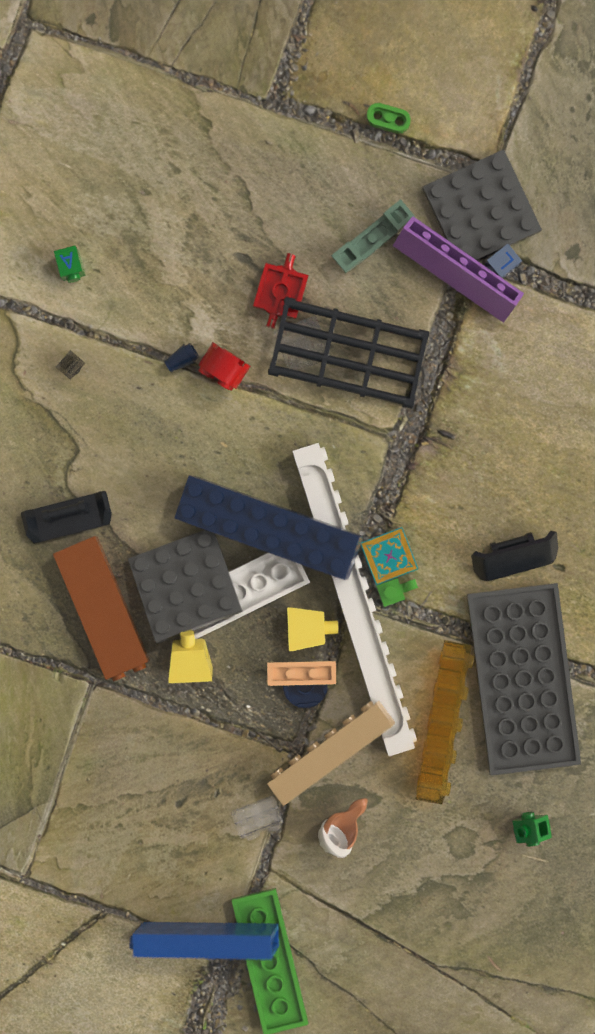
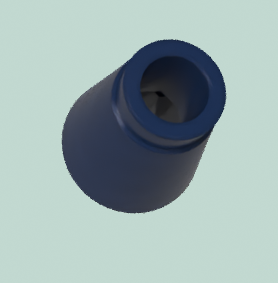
(182, 357)

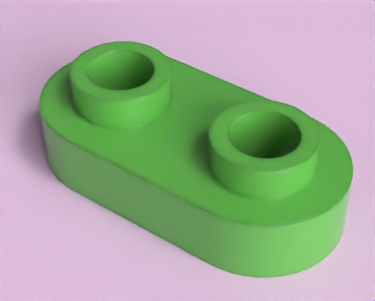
(389, 116)

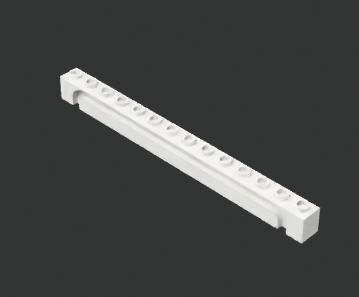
(355, 604)

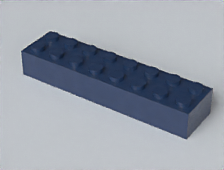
(269, 527)

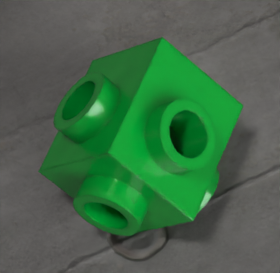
(531, 829)

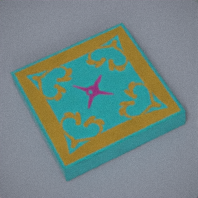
(389, 556)

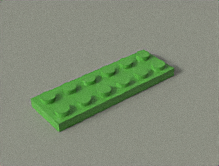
(273, 980)

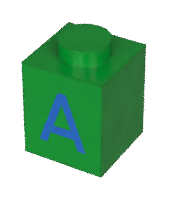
(69, 264)

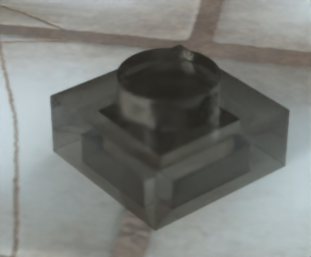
(70, 365)

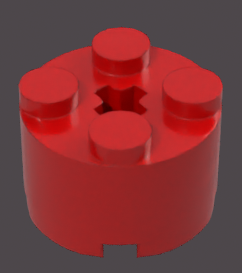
(224, 366)

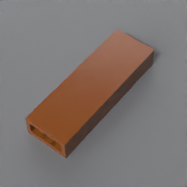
(102, 608)

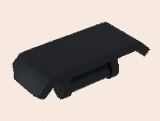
(67, 517)
(515, 556)

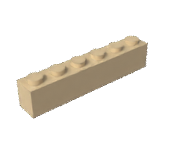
(330, 753)

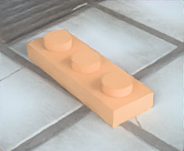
(301, 673)

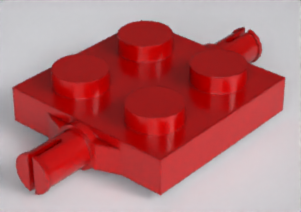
(277, 284)

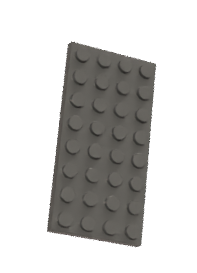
(523, 679)

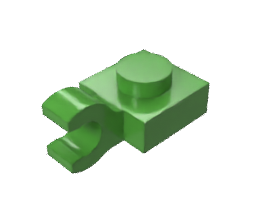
(392, 591)

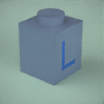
(503, 261)

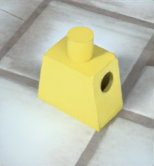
(308, 628)
(190, 660)

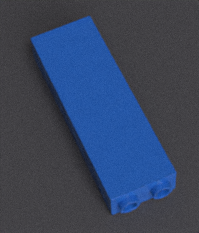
(205, 940)

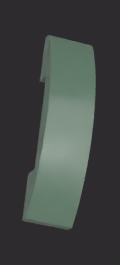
(373, 237)

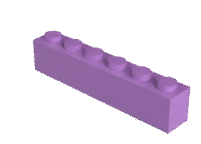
(458, 269)

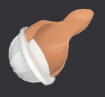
(341, 830)

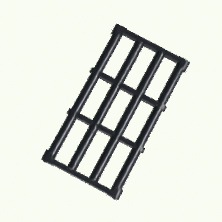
(372, 347)

